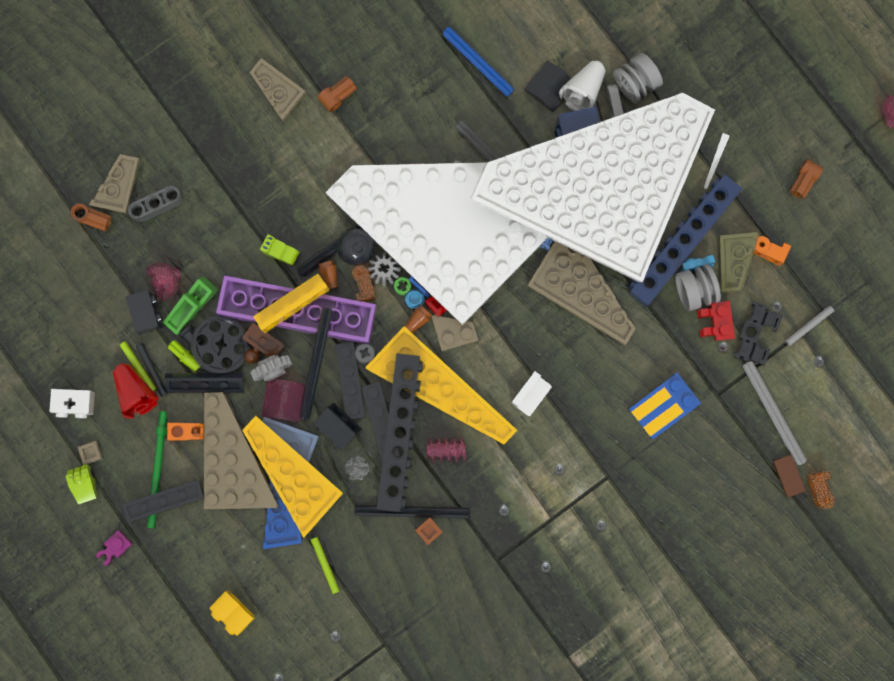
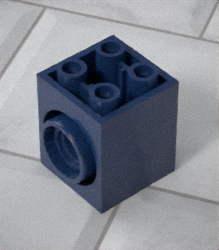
(575, 120)

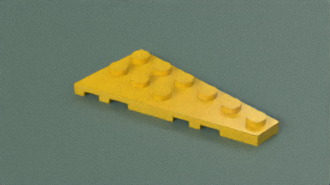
(298, 483)

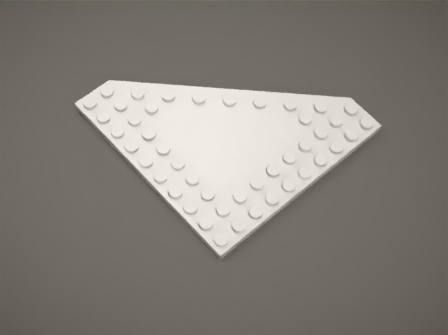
(604, 184)
(436, 230)

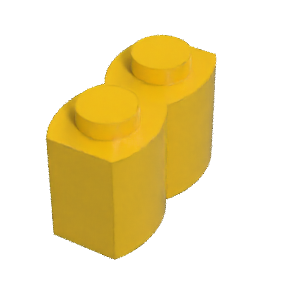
(232, 613)

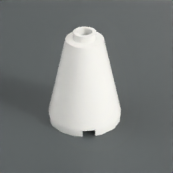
(584, 87)

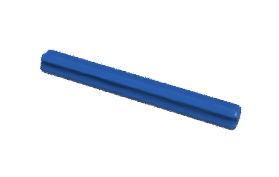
(478, 61)

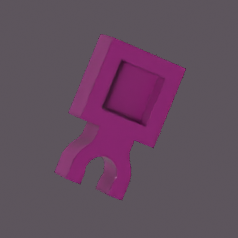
(116, 545)

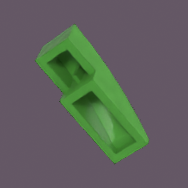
(190, 305)

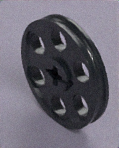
(211, 347)

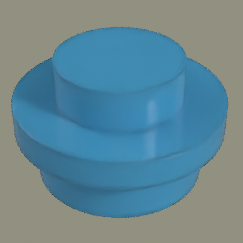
(414, 299)

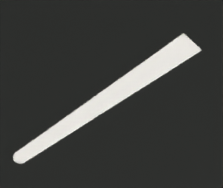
(721, 146)

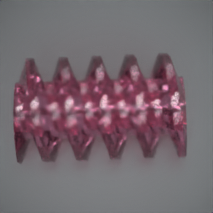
(446, 450)

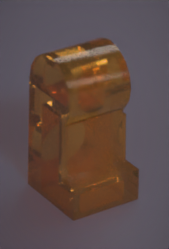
(362, 278)
(820, 490)

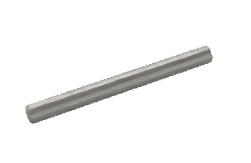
(774, 413)

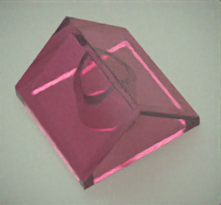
(283, 400)

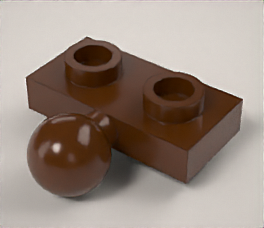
(262, 342)

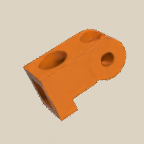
(771, 251)
(185, 431)

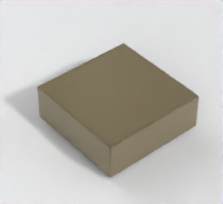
(90, 452)

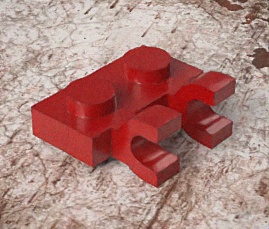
(722, 321)

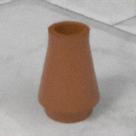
(328, 273)
(418, 319)

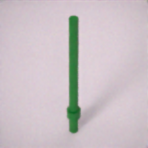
(161, 431)

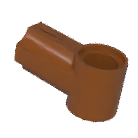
(333, 96)
(807, 176)
(92, 217)

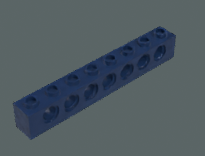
(729, 191)

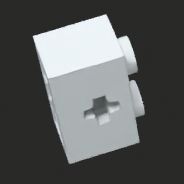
(61, 398)

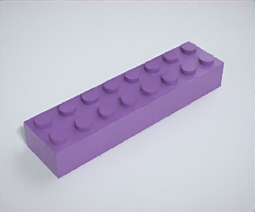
(246, 298)

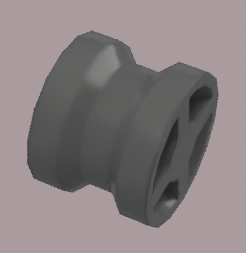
(365, 354)

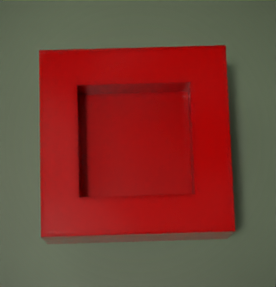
(435, 306)

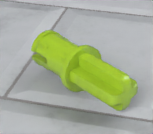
(184, 355)

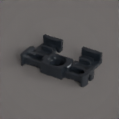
(746, 348)

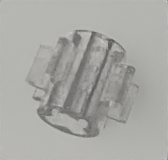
(357, 468)

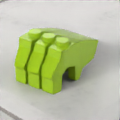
(82, 483)

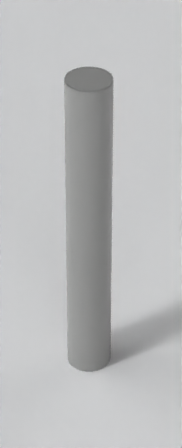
(808, 326)

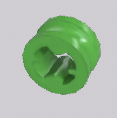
(396, 286)

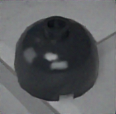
(355, 246)

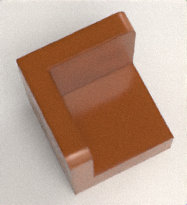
(428, 531)

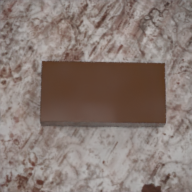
(789, 476)

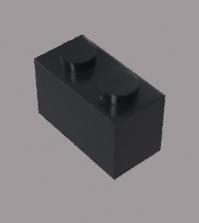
(144, 312)
(337, 426)

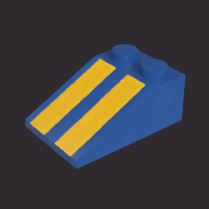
(664, 406)

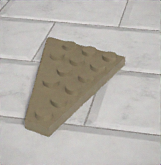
(580, 289)
(230, 468)

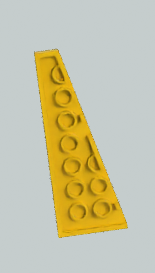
(441, 387)

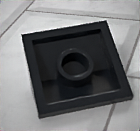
(547, 85)

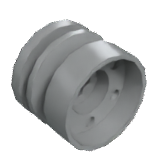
(638, 78)
(697, 287)

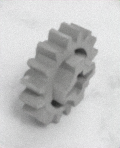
(271, 368)

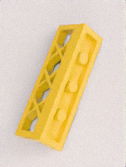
(291, 303)

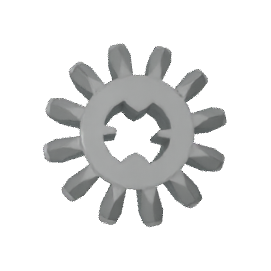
(381, 275)

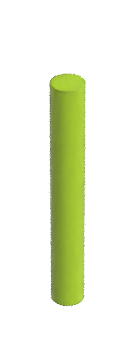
(136, 364)
(325, 565)

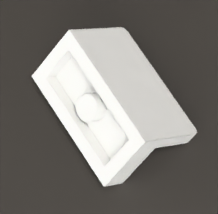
(531, 394)

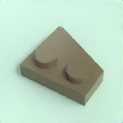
(452, 333)

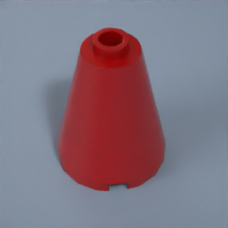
(133, 392)

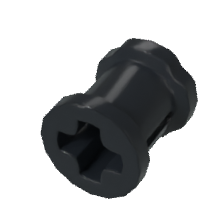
(187, 334)

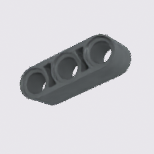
(146, 204)

